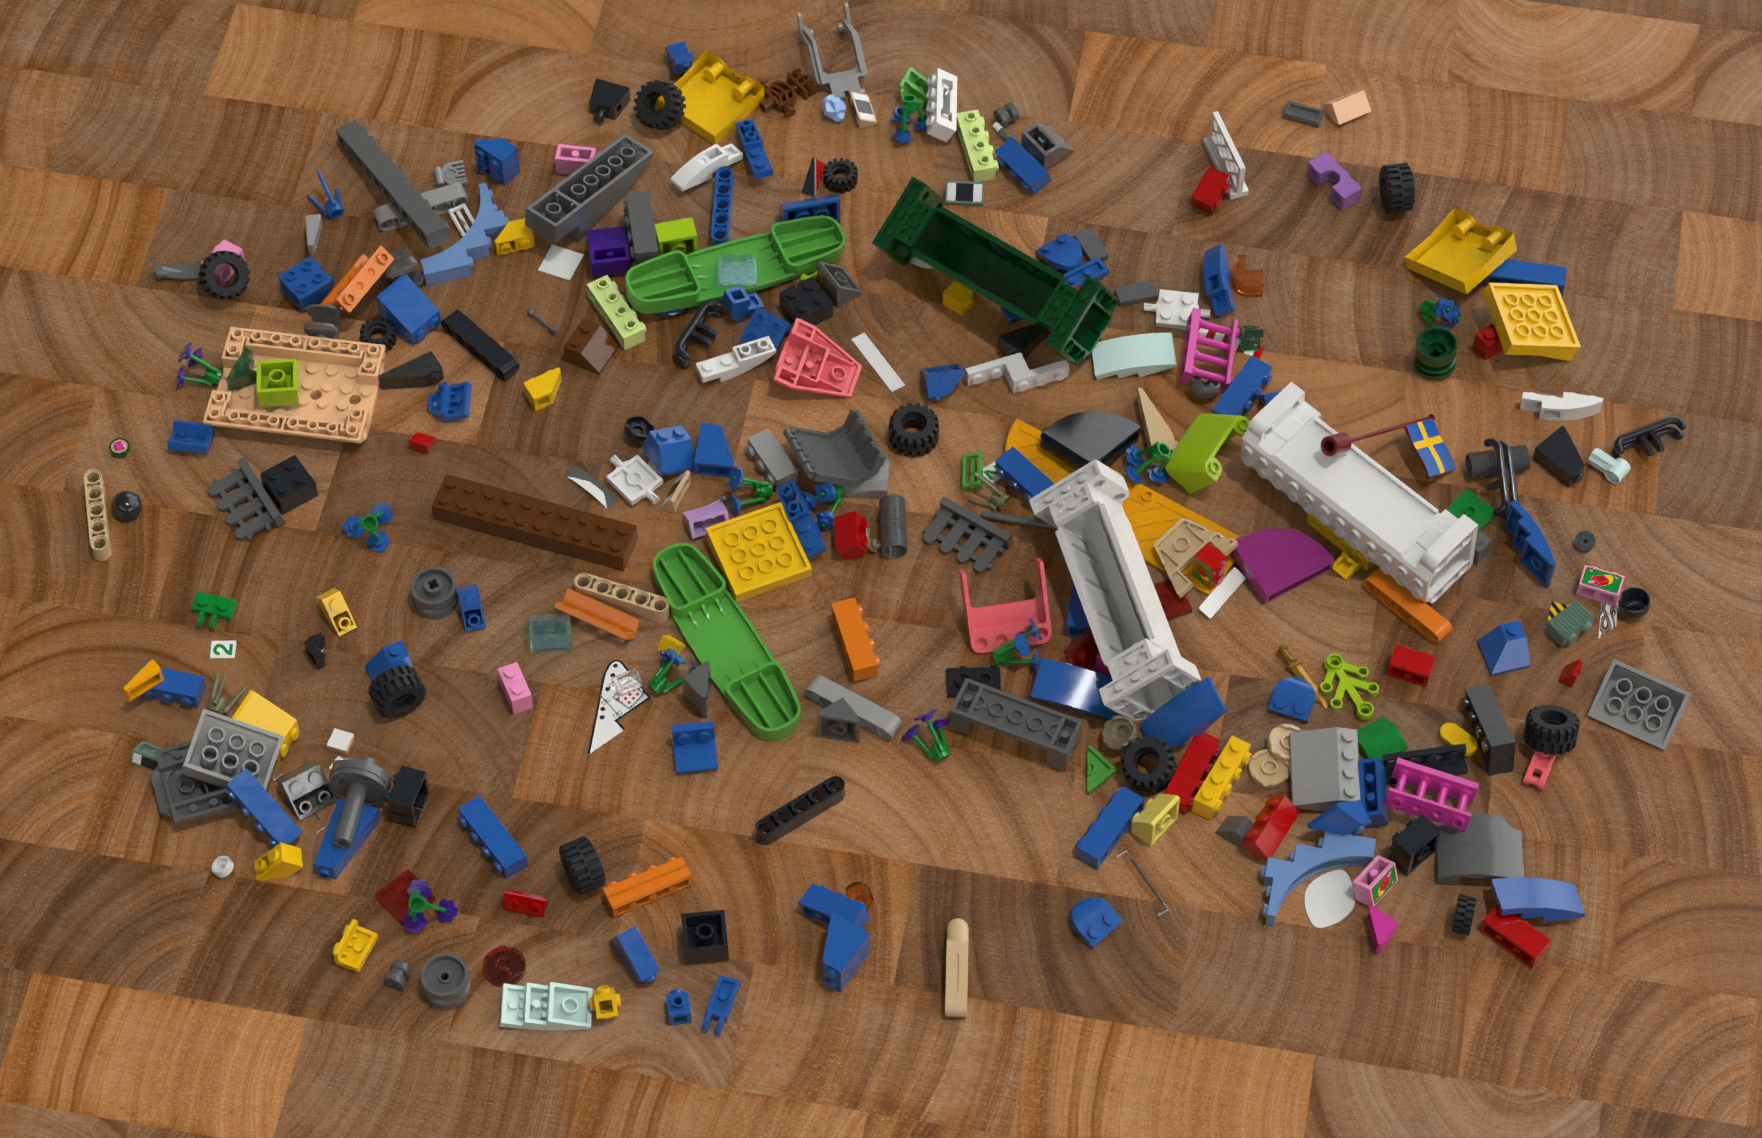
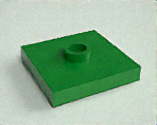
(1473, 508)

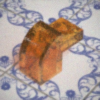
(1246, 282)

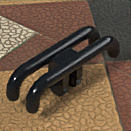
(696, 330)
(1648, 433)
(1505, 475)

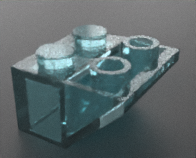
(737, 270)
(550, 632)

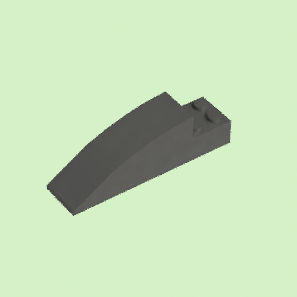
(589, 192)

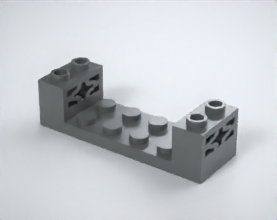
(1018, 720)

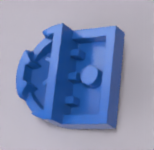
(1061, 253)
(451, 401)
(1293, 698)
(1093, 920)

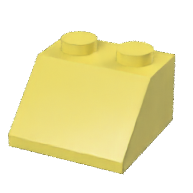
(1155, 818)

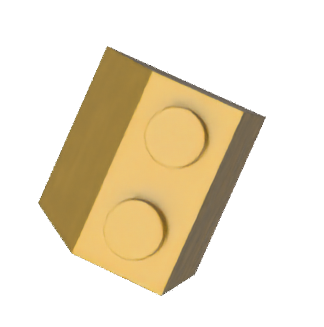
(265, 715)

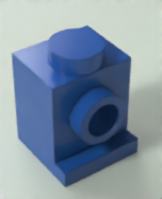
(678, 1007)

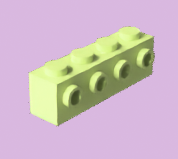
(976, 146)
(616, 312)

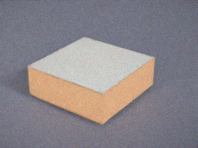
(340, 741)

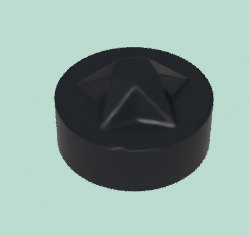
(1585, 540)

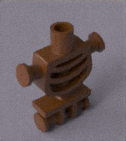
(779, 91)

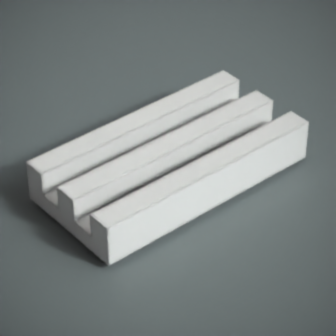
(457, 209)

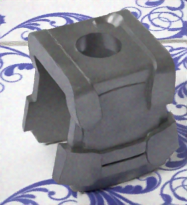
(403, 264)
(325, 321)

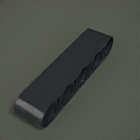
(480, 344)
(805, 802)

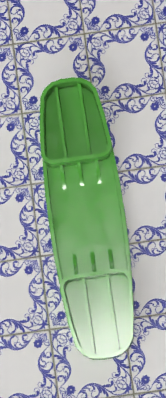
(690, 279)
(724, 635)

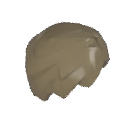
(1119, 732)

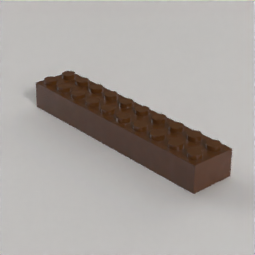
(535, 522)

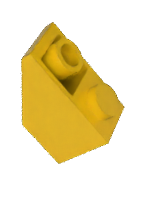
(514, 238)
(543, 389)
(336, 611)
(278, 862)

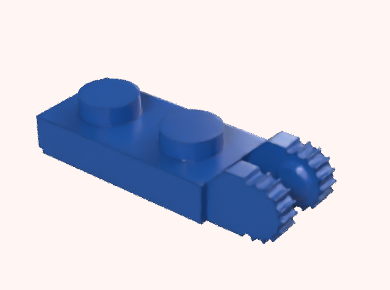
(721, 1003)

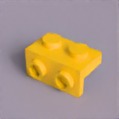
(354, 946)

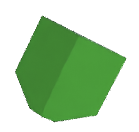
(914, 84)

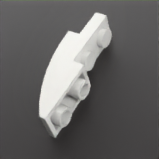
(704, 164)
(740, 360)
(1554, 408)

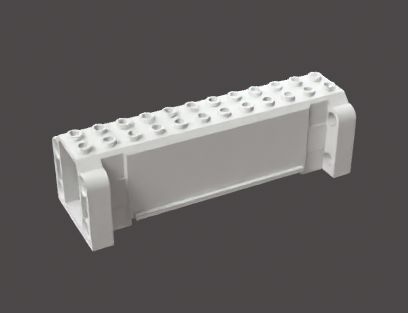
(1358, 498)
(1115, 590)

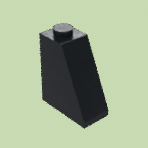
(1560, 457)

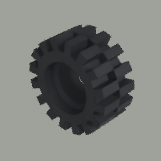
(836, 183)
(379, 326)
(1464, 915)

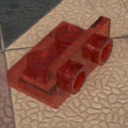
(1082, 650)

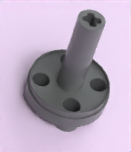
(358, 783)

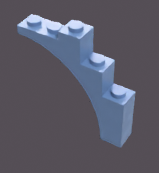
(475, 244)
(1332, 852)

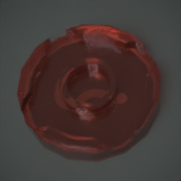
(504, 966)

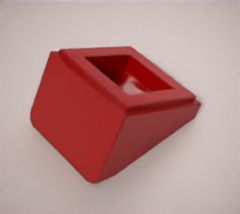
(421, 442)
(1570, 673)

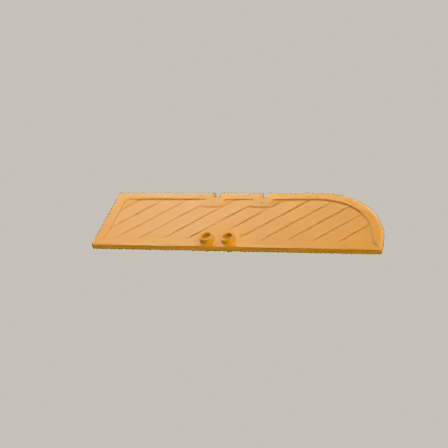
(1145, 509)

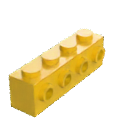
(1221, 777)

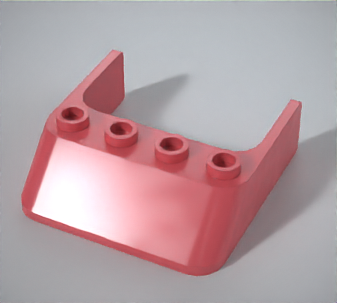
(1002, 622)

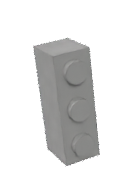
(771, 458)

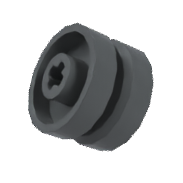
(434, 593)
(445, 981)

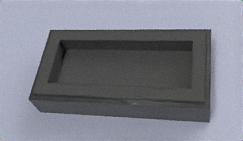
(1303, 114)
(1091, 245)
(1135, 293)

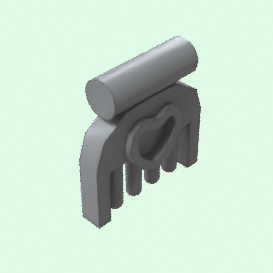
(450, 175)

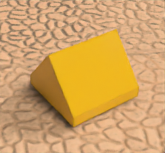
(668, 641)

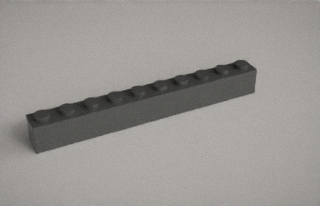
(393, 184)

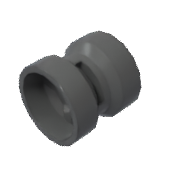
(1006, 114)
(398, 975)

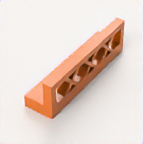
(599, 614)

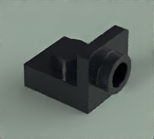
(314, 649)

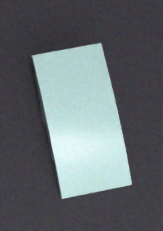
(1133, 355)
(545, 1007)

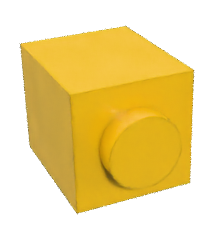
(958, 298)

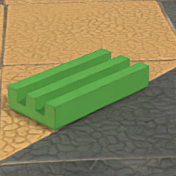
(972, 484)

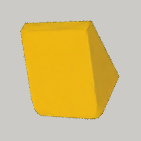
(1345, 566)

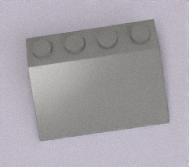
(1639, 704)
(228, 746)
(1324, 768)

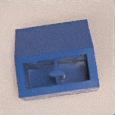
(497, 159)

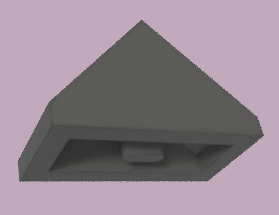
(1234, 829)

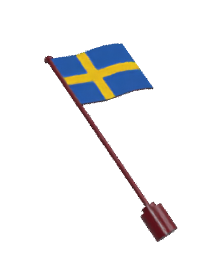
(1422, 436)

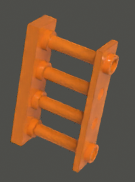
(358, 280)

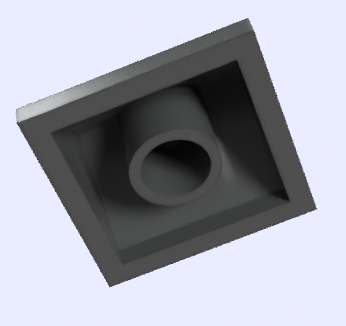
(837, 283)
(697, 688)
(839, 722)

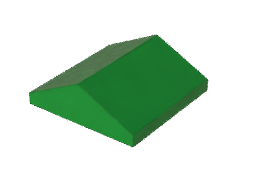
(1379, 739)

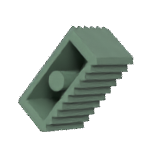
(1569, 624)

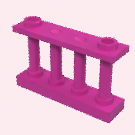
(1190, 353)
(1435, 781)

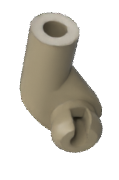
(873, 544)

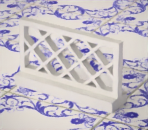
(1225, 156)

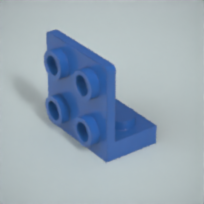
(763, 325)
(694, 747)

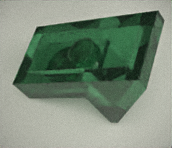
(1250, 337)
(242, 372)

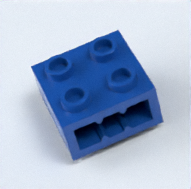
(306, 283)

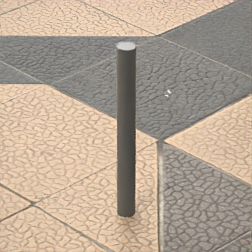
(1017, 520)

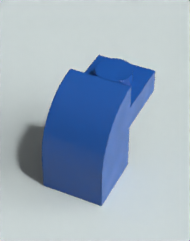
(679, 58)
(740, 303)

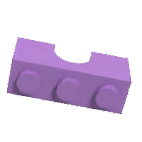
(1326, 169)

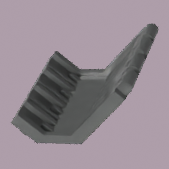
(840, 456)

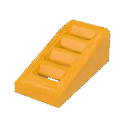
(144, 680)

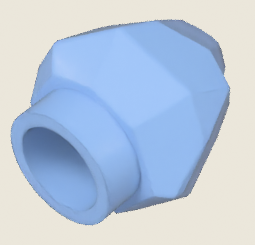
(834, 108)

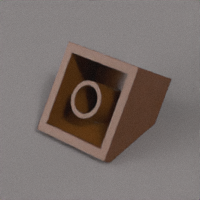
(590, 347)

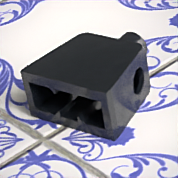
(608, 100)

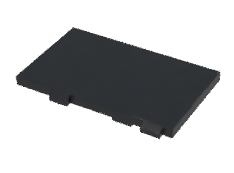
(986, 675)

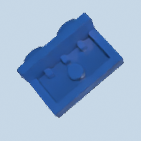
(191, 437)

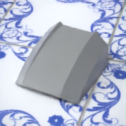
(873, 487)

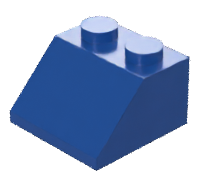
(670, 450)

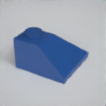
(941, 380)
(1505, 648)
(388, 657)
(1342, 819)

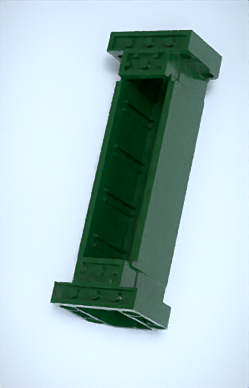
(997, 271)

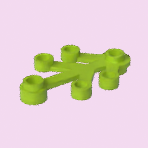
(1348, 684)

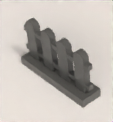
(245, 492)
(966, 519)

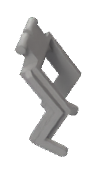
(842, 81)

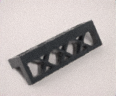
(1442, 761)

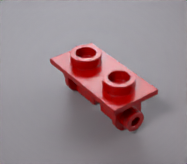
(520, 903)

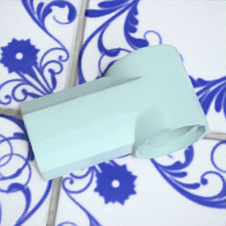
(1613, 469)

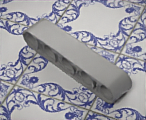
(439, 199)
(872, 716)

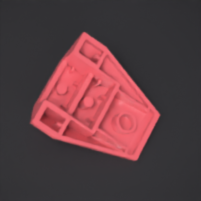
(815, 363)

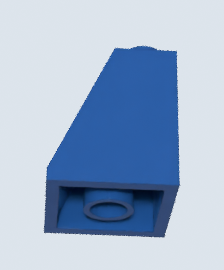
(408, 310)
(844, 952)

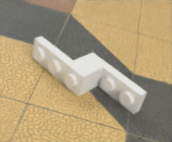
(1016, 372)

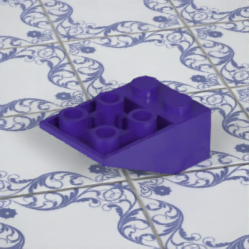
(609, 251)

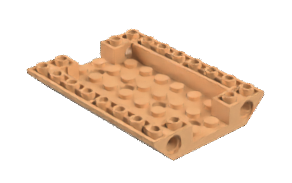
(327, 368)

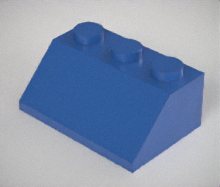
(824, 205)

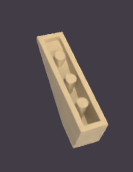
(1153, 423)

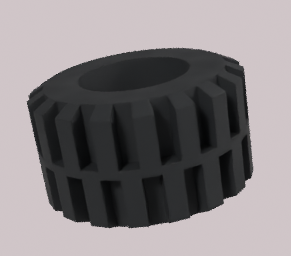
(646, 105)
(1397, 187)
(207, 275)
(913, 417)
(397, 691)
(1551, 729)
(1136, 752)
(582, 865)

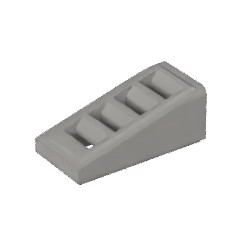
(313, 232)

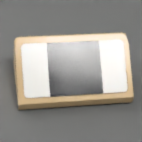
(862, 109)
(677, 492)

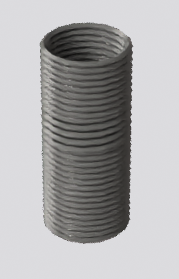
(1481, 462)
(893, 526)

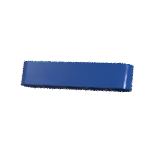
(722, 206)

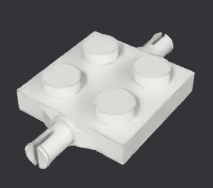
(1174, 308)
(634, 479)

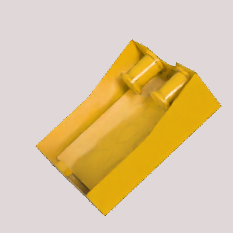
(715, 97)
(1461, 251)
(1531, 320)
(758, 552)

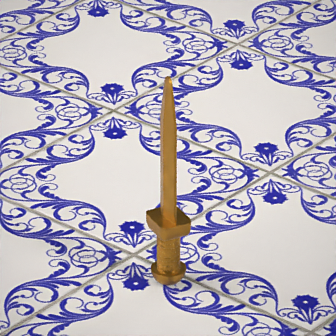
(1295, 666)

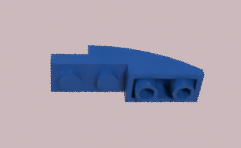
(753, 149)
(1217, 280)
(802, 519)

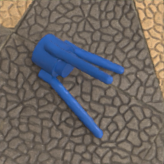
(333, 207)

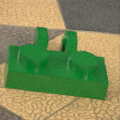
(214, 607)

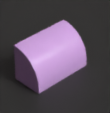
(703, 517)

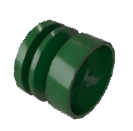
(1435, 353)

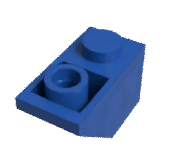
(471, 607)

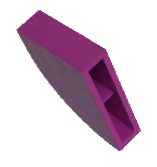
(1280, 561)

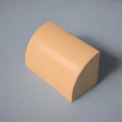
(1348, 107)

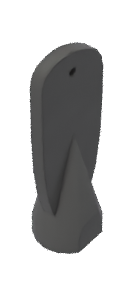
(178, 271)

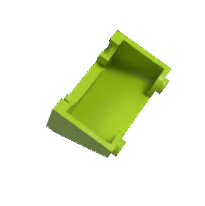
(1193, 458)

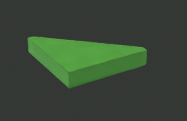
(1098, 770)

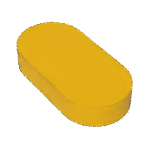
(1453, 735)

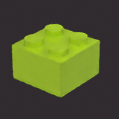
(676, 236)
(278, 382)

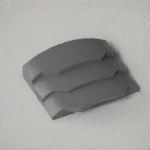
(182, 795)
(1483, 851)

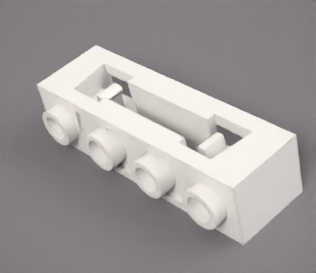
(941, 105)

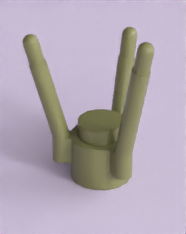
(998, 498)
(218, 704)

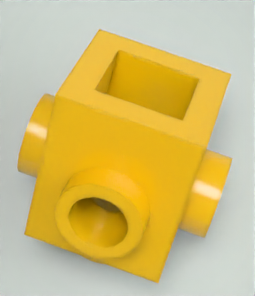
(605, 1009)

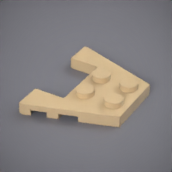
(1180, 546)

